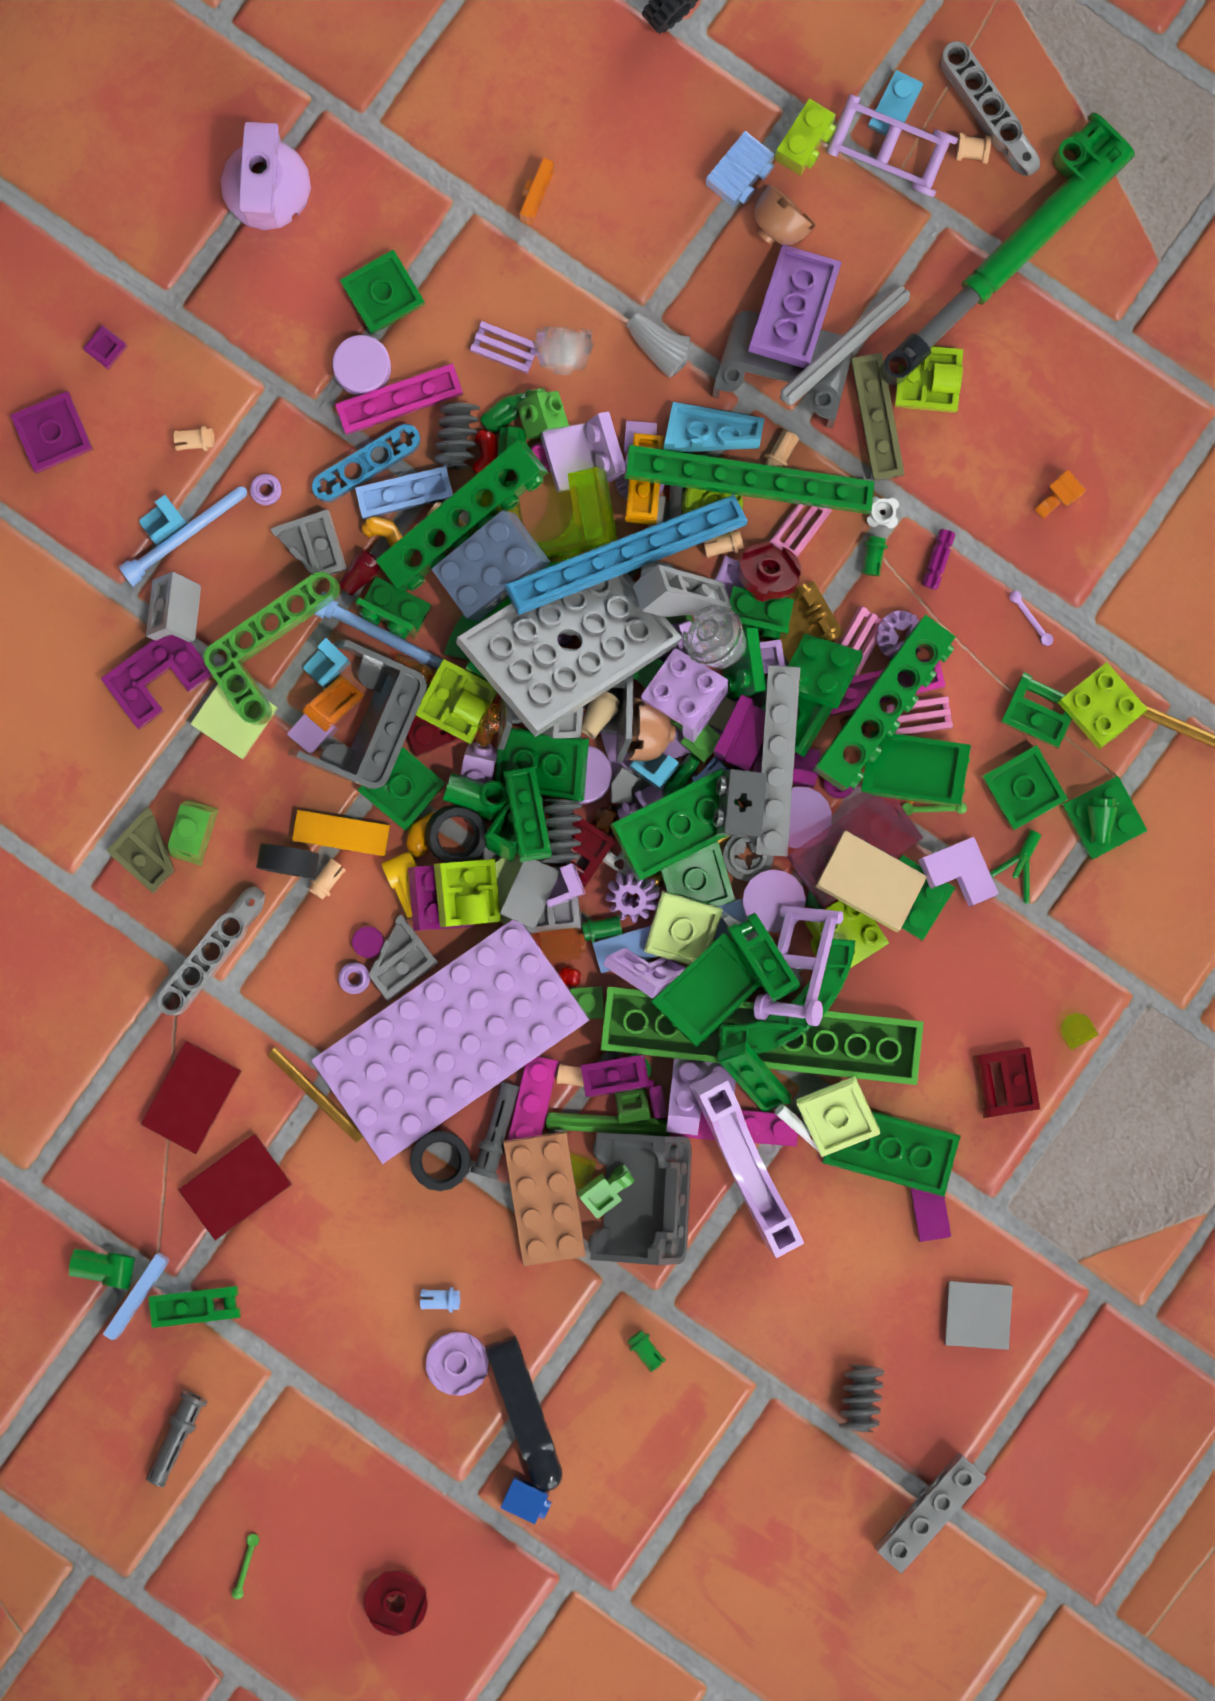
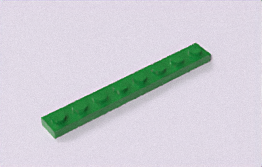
(749, 479)

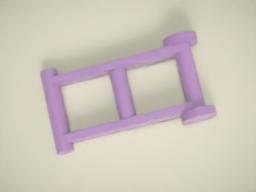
(939, 137)
(813, 1009)

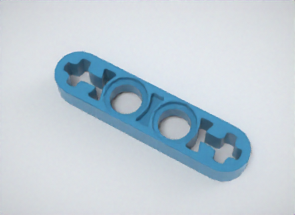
(363, 458)

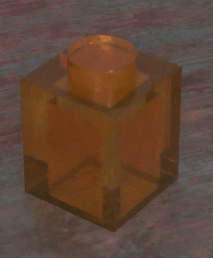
(562, 944)

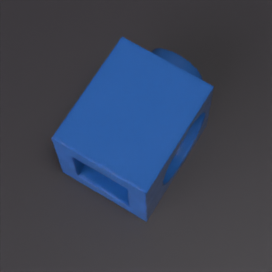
(526, 1500)

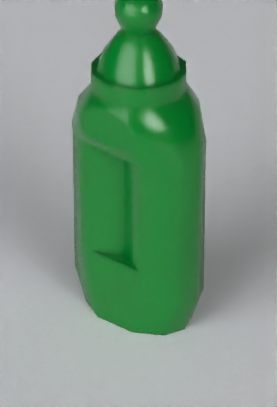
(502, 412)
(682, 774)

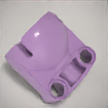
(269, 197)

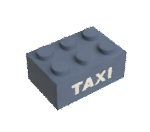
(486, 562)

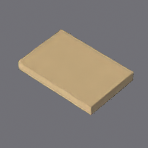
(871, 881)

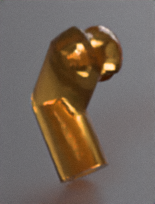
(416, 665)
(488, 726)

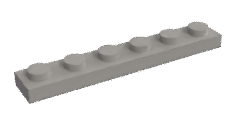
(779, 758)

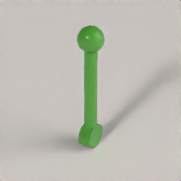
(910, 809)
(252, 1541)

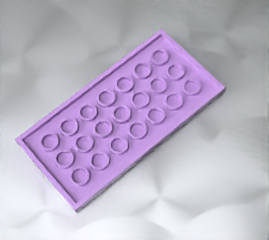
(450, 1040)

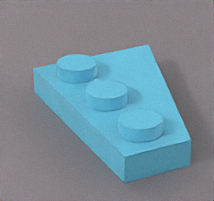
(709, 429)

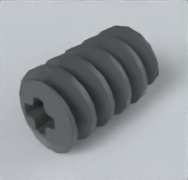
(455, 435)
(562, 830)
(861, 1398)

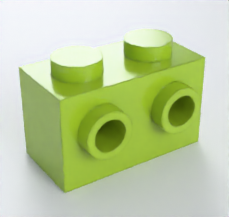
(805, 137)

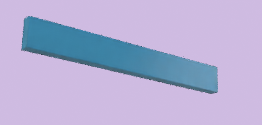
(625, 554)

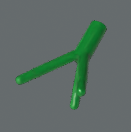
(1023, 860)

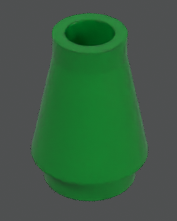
(1102, 816)

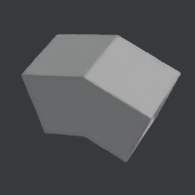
(621, 785)

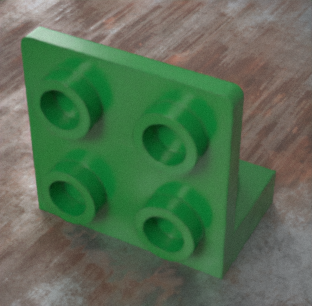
(393, 607)

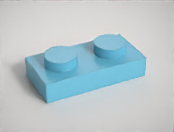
(896, 100)

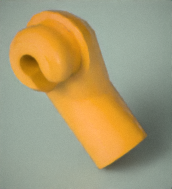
(382, 527)
(416, 837)

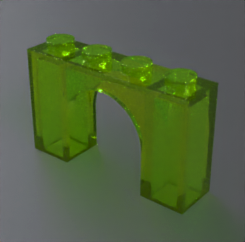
(591, 519)

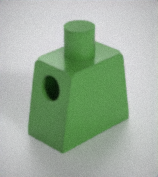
(192, 832)

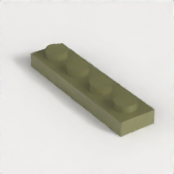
(877, 418)

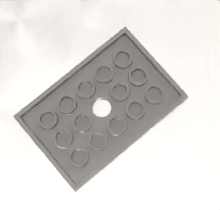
(549, 683)

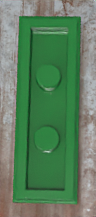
(527, 814)
(754, 1077)

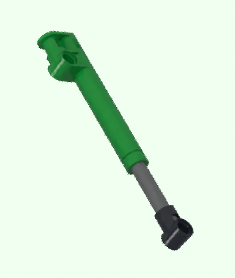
(1096, 163)

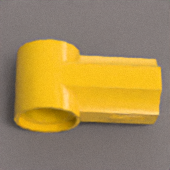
(398, 877)

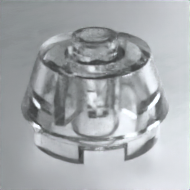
(563, 348)
(715, 637)

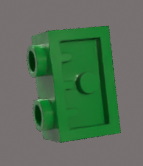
(769, 617)

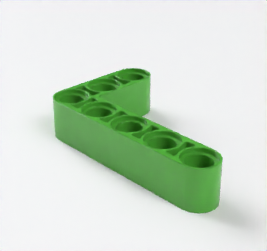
(261, 639)

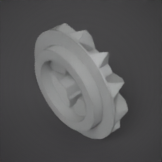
(738, 867)

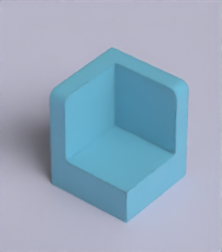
(162, 521)
(326, 664)
(655, 771)

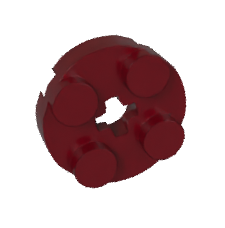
(765, 585)
(403, 1619)

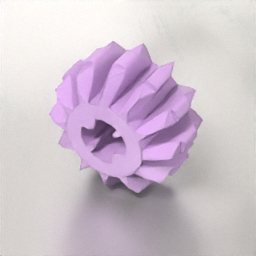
(632, 906)

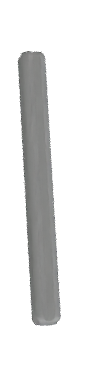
(844, 345)

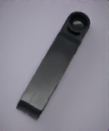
(525, 1413)

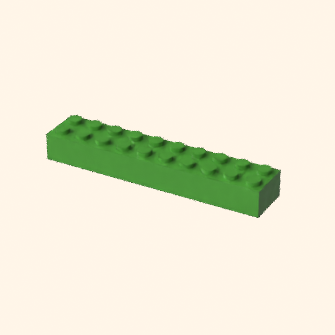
(838, 1046)

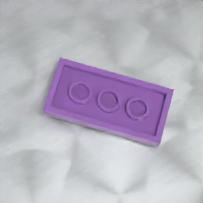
(794, 306)

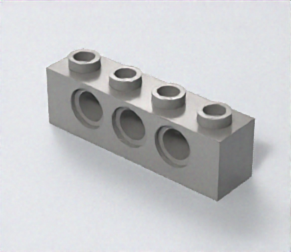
(930, 1512)

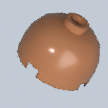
(780, 218)
(650, 732)

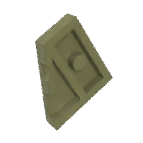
(144, 852)

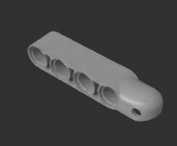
(1016, 151)
(245, 915)

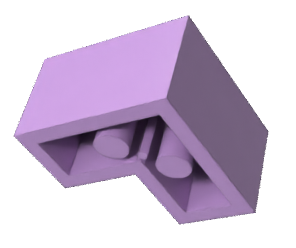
(683, 1107)

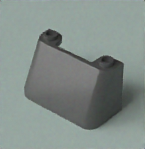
(654, 1209)

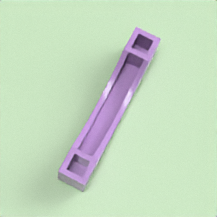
(745, 1164)

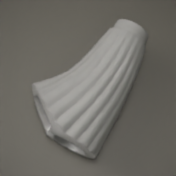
(662, 347)

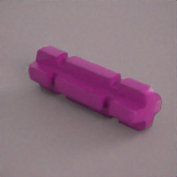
(938, 559)

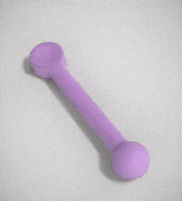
(1046, 638)

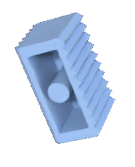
(740, 169)

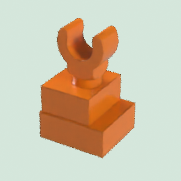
(1065, 490)

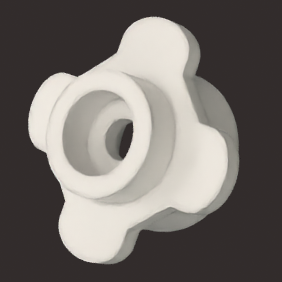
(889, 519)

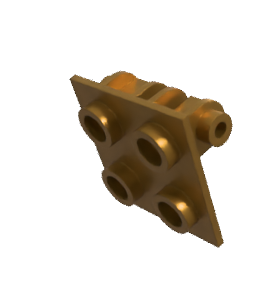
(811, 617)

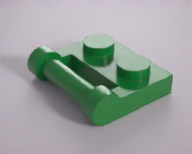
(1034, 718)

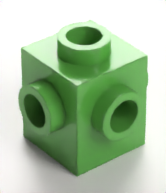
(541, 412)

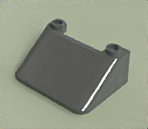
(737, 361)

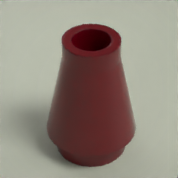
(360, 572)

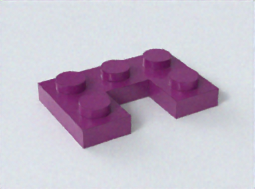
(131, 677)

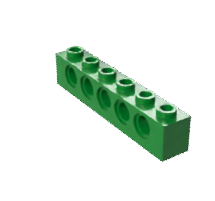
(397, 560)
(832, 763)

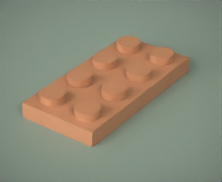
(544, 1198)

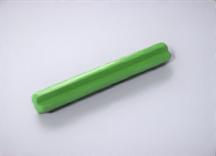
(605, 1124)

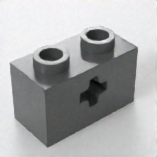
(749, 790)

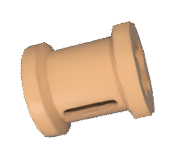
(973, 148)

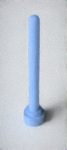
(136, 568)
(378, 633)

